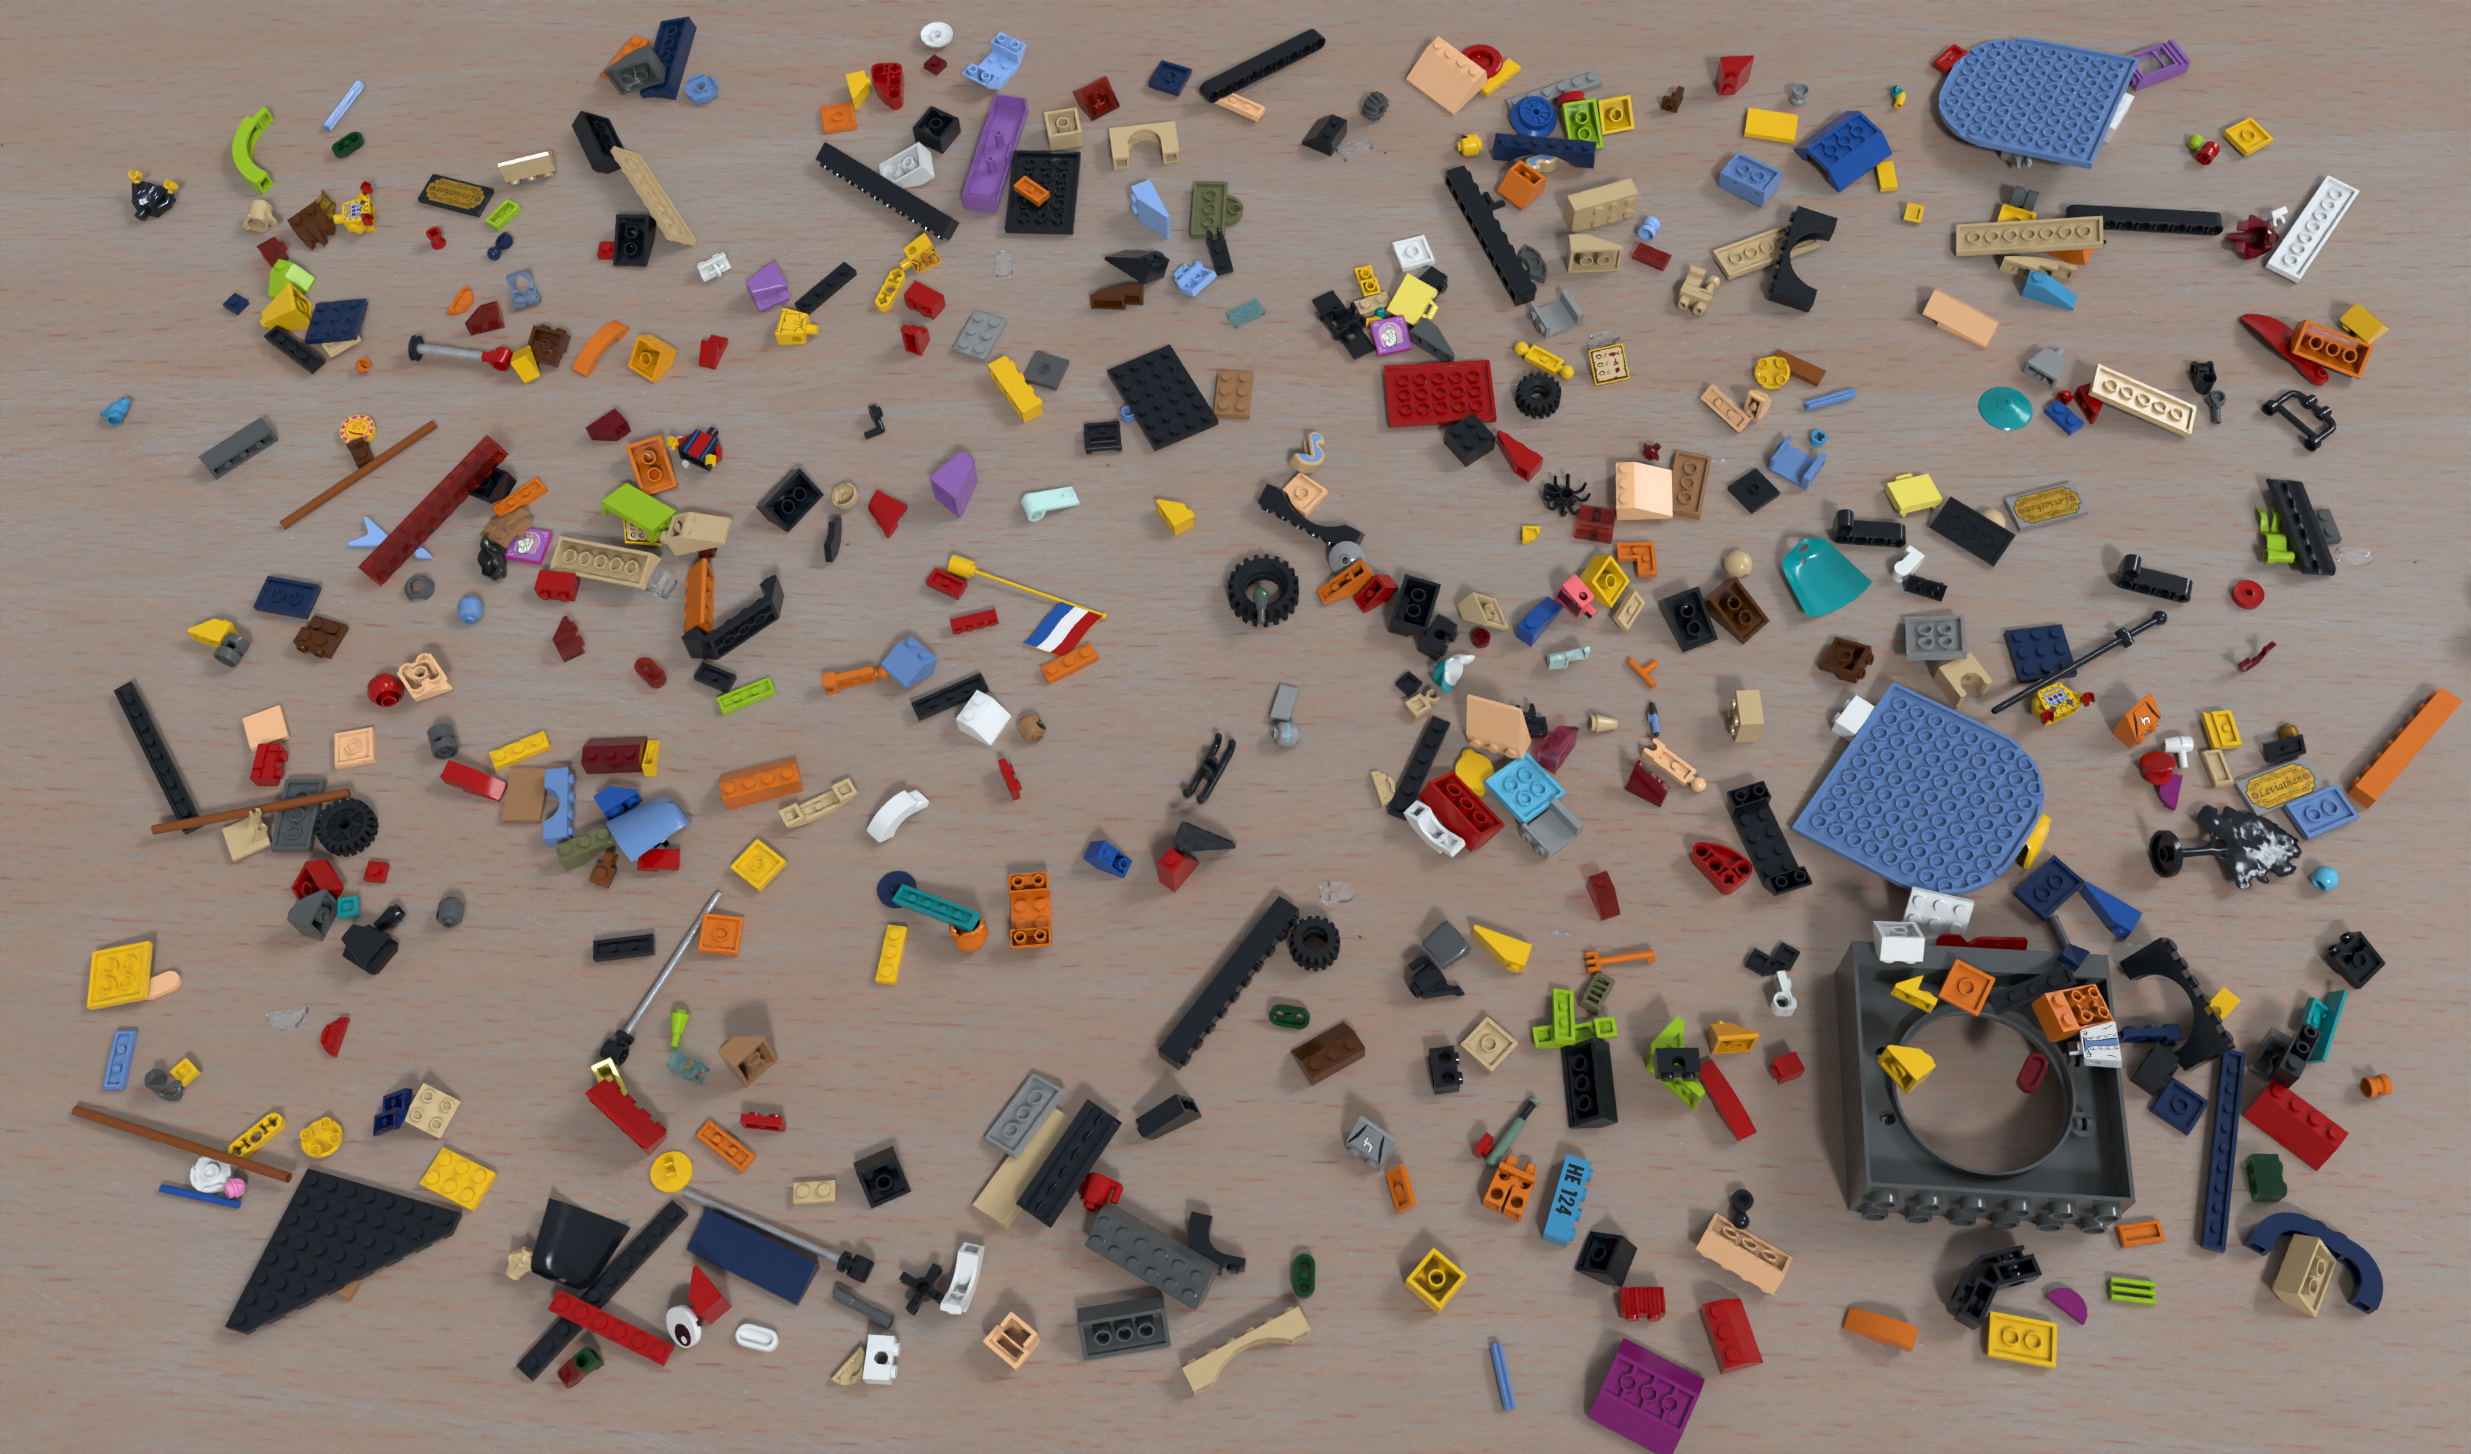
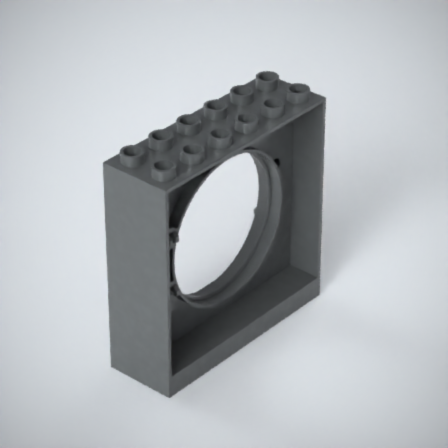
(1892, 1170)

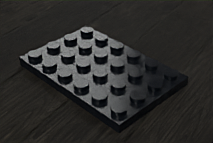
(1056, 173)
(1162, 397)

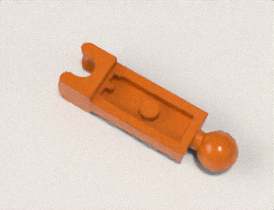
(835, 682)

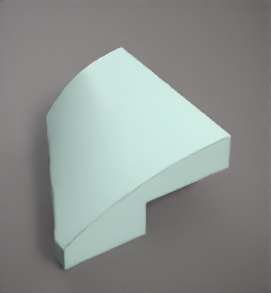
(1561, 659)

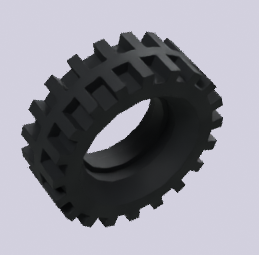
(1259, 570)

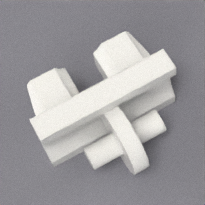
(713, 266)

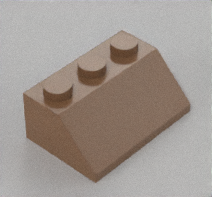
(747, 1057)

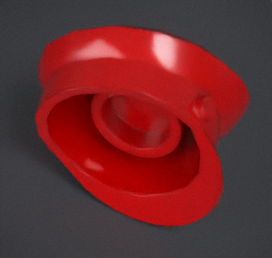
(1570, 97)
(2157, 767)

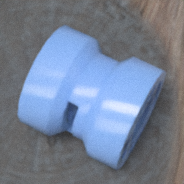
(1648, 228)

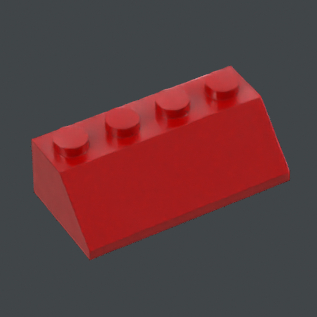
(1461, 810)
(627, 1116)
(2295, 1124)

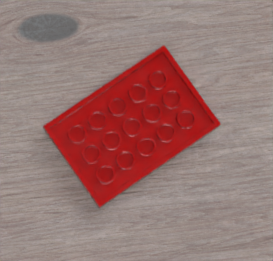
(1439, 393)

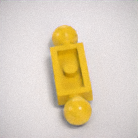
(1544, 360)

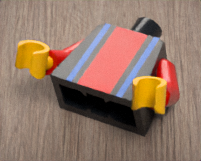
(698, 448)

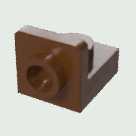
(1673, 103)
(360, 452)

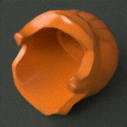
(972, 940)

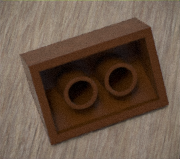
(1328, 1053)

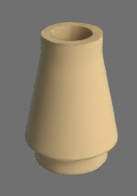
(1601, 723)

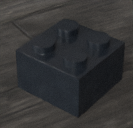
(937, 129)
(1469, 440)

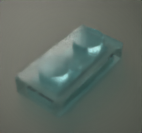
(1245, 313)

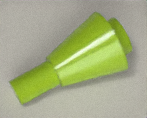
(678, 1023)

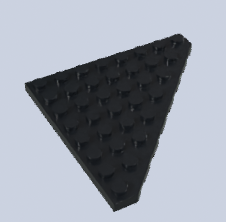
(333, 1237)

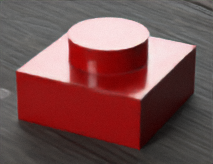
(606, 250)
(376, 872)
(1484, 1146)

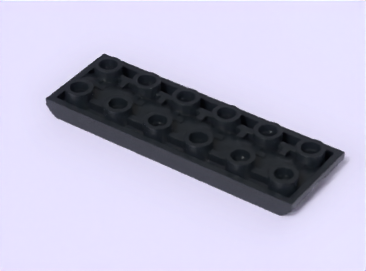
(2302, 527)
(1068, 1163)

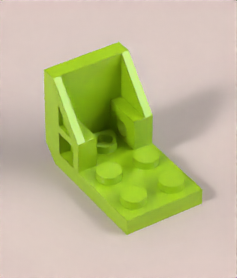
(1673, 1037)

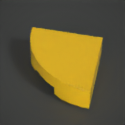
(1530, 533)

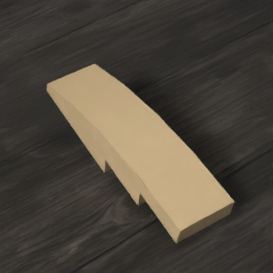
(2023, 264)

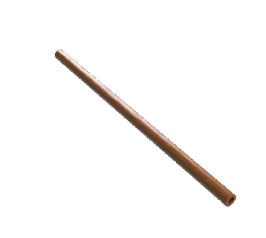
(183, 1144)

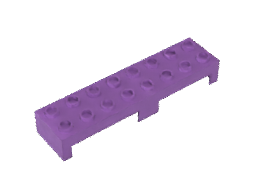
(995, 153)

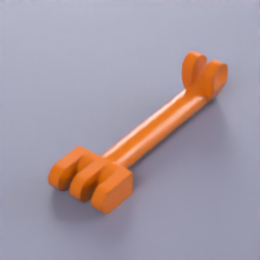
(1597, 961)

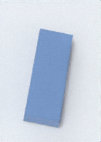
(120, 1060)

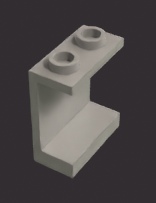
(1557, 316)
(1552, 829)

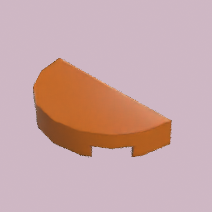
(462, 302)

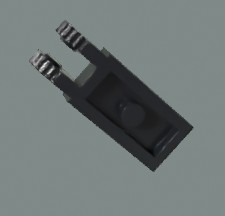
(1220, 254)

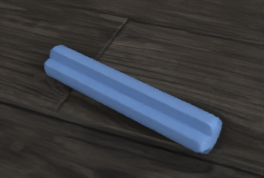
(1830, 399)
(1502, 1376)

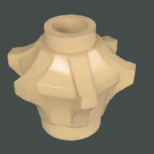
(518, 1262)

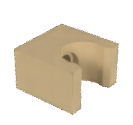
(1960, 672)

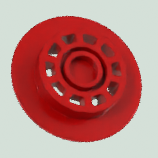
(1485, 57)

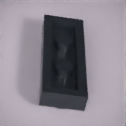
(623, 947)

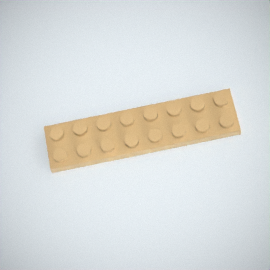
(653, 196)
(2029, 236)

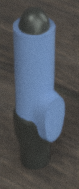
(1653, 719)

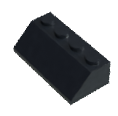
(597, 140)
(1589, 1084)

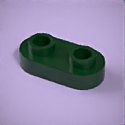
(347, 144)
(1289, 1017)
(1304, 1277)

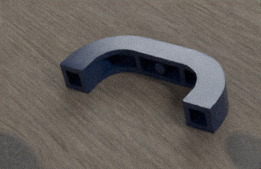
(2365, 1273)

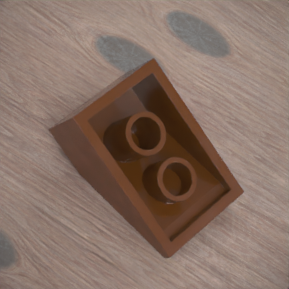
(1735, 610)

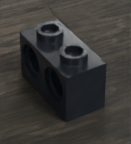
(1440, 1070)

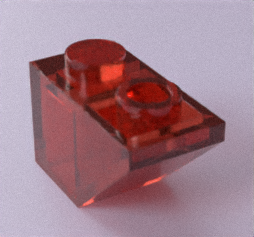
(566, 640)

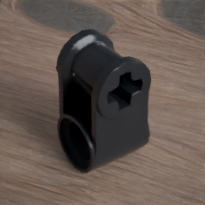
(2203, 376)

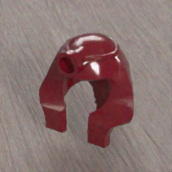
(2257, 239)

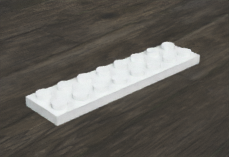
(2312, 229)

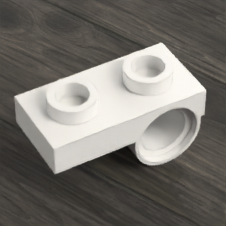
(1783, 994)

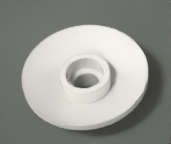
(936, 34)

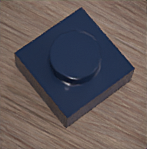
(236, 304)

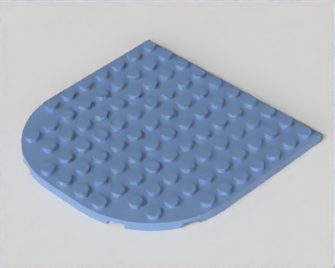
(2036, 98)
(1927, 798)

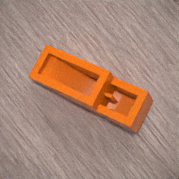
(1881, 1328)

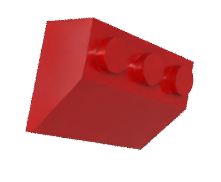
(1730, 1335)

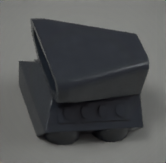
(368, 948)

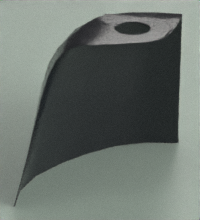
(575, 1244)

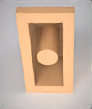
(1757, 404)

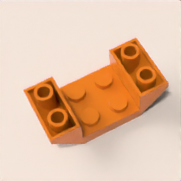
(1030, 910)

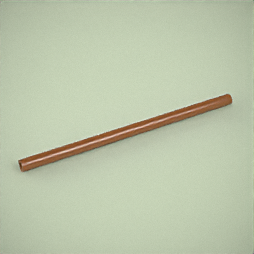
(357, 475)
(244, 812)

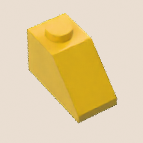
(858, 87)
(1175, 515)
(212, 632)

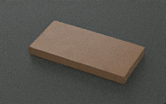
(1689, 483)

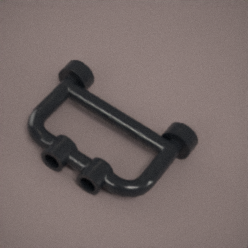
(2313, 441)

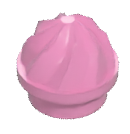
(234, 1187)

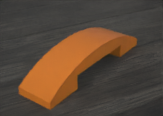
(597, 345)

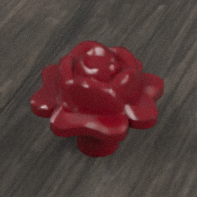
(1651, 451)

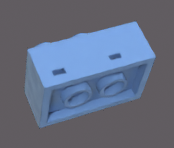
(1750, 179)

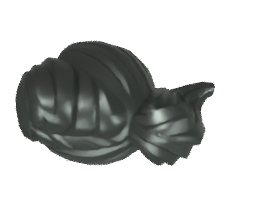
(491, 559)

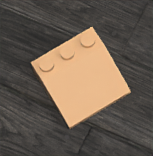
(1643, 492)
(1496, 727)

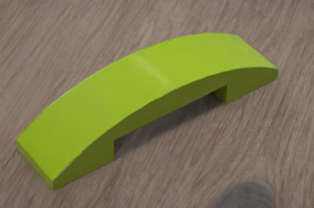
(1601, 1029)

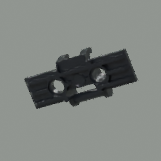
(1334, 311)

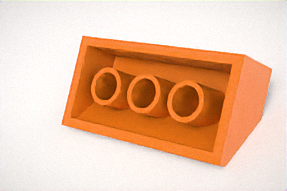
(2330, 348)
(699, 598)
(760, 783)

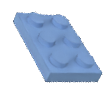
(2321, 812)

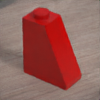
(1175, 868)

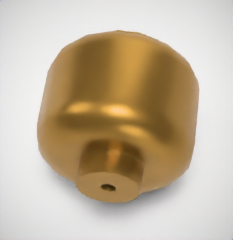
(2287, 730)

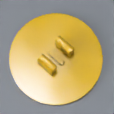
(671, 1172)

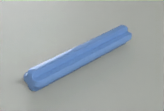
(343, 105)

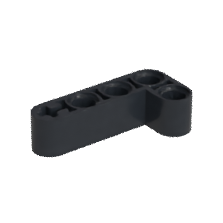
(1867, 533)
(2151, 582)

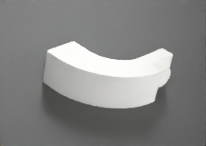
(964, 1280)

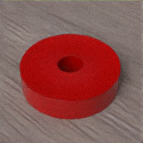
(2242, 599)

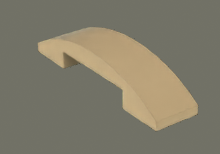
(819, 806)

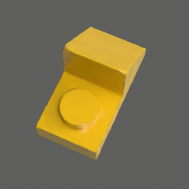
(1909, 992)

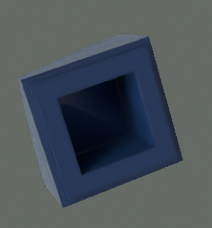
(2073, 956)

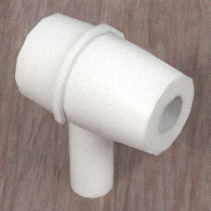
(2179, 745)

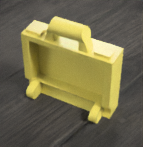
(1413, 300)
(1913, 493)

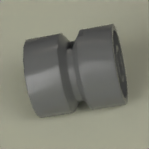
(2023, 199)
(231, 650)
(442, 741)

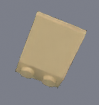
(1592, 254)

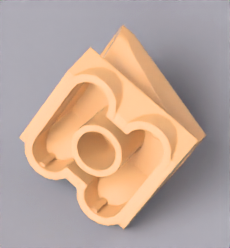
(424, 678)

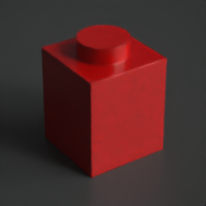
(1786, 1068)

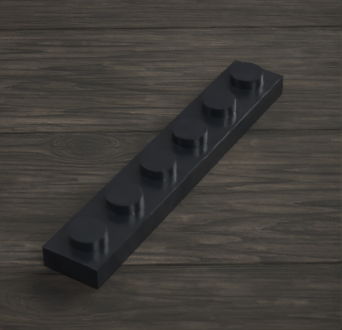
(1419, 767)

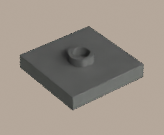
(1046, 370)

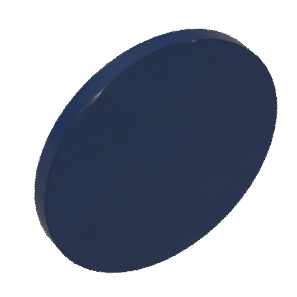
(890, 885)

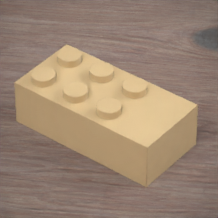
(1601, 205)

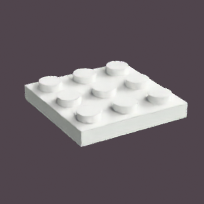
(1937, 913)

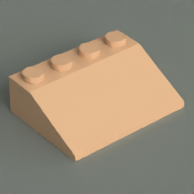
(1447, 76)

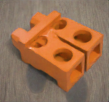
(1510, 1180)

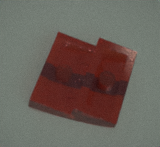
(1595, 524)

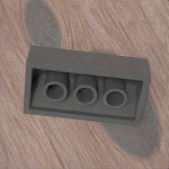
(1123, 1327)

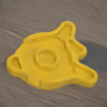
(1474, 770)

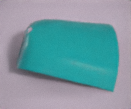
(1825, 579)

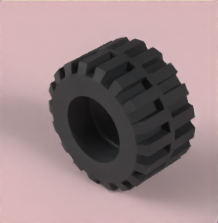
(1314, 928)

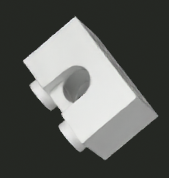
(877, 1347)

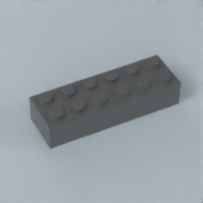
(1152, 1255)

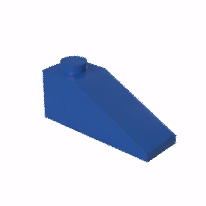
(1537, 621)
(2112, 912)

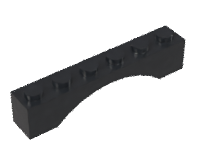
(1279, 502)

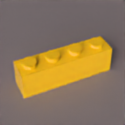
(1015, 388)

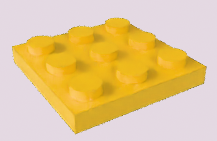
(119, 975)

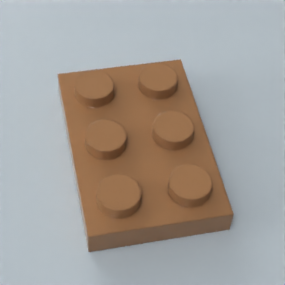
(1233, 394)

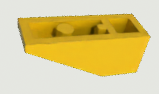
(1505, 949)

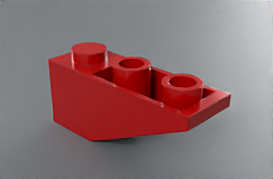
(1520, 458)

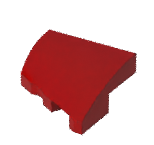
(886, 512)

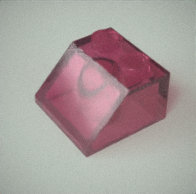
(1556, 748)

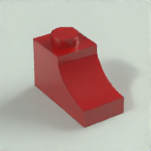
(915, 338)

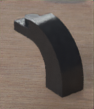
(1199, 1233)

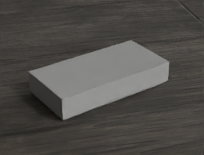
(1284, 703)

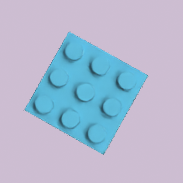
(1524, 788)

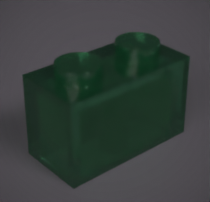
(2265, 1177)

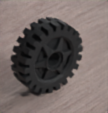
(332, 826)

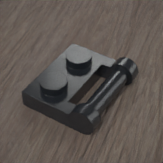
(1102, 432)

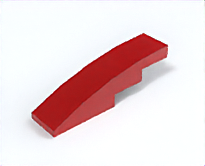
(1726, 1101)

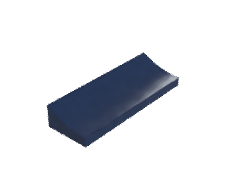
(673, 49)
(752, 1257)

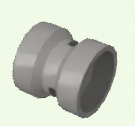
(1799, 94)

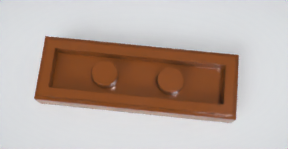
(1802, 369)

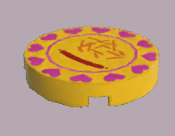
(357, 427)

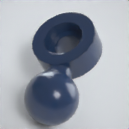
(503, 242)

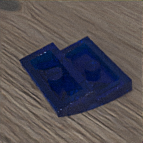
(393, 1112)

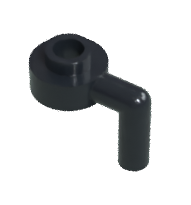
(875, 414)

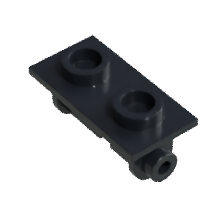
(1925, 587)

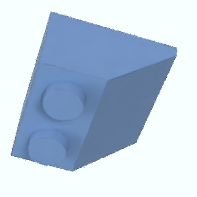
(909, 662)

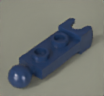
(2166, 1035)

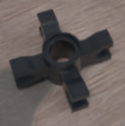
(915, 1303)

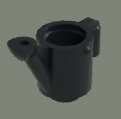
(1430, 981)

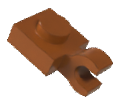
(604, 873)

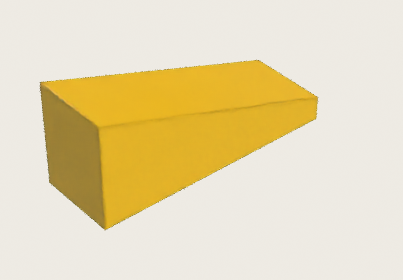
(651, 758)

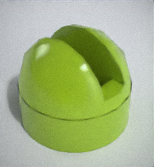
(2195, 141)

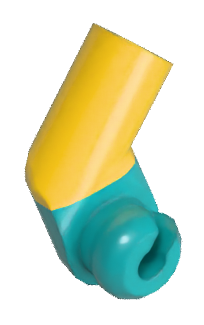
(1899, 95)
(1379, 315)

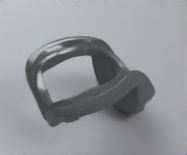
(156, 1082)

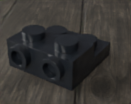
(2354, 958)

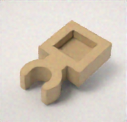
(1421, 705)

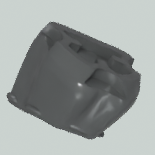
(1446, 945)

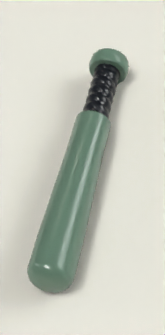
(1505, 1141)

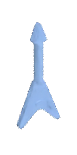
(377, 536)

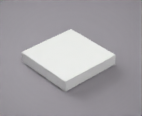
(1413, 253)

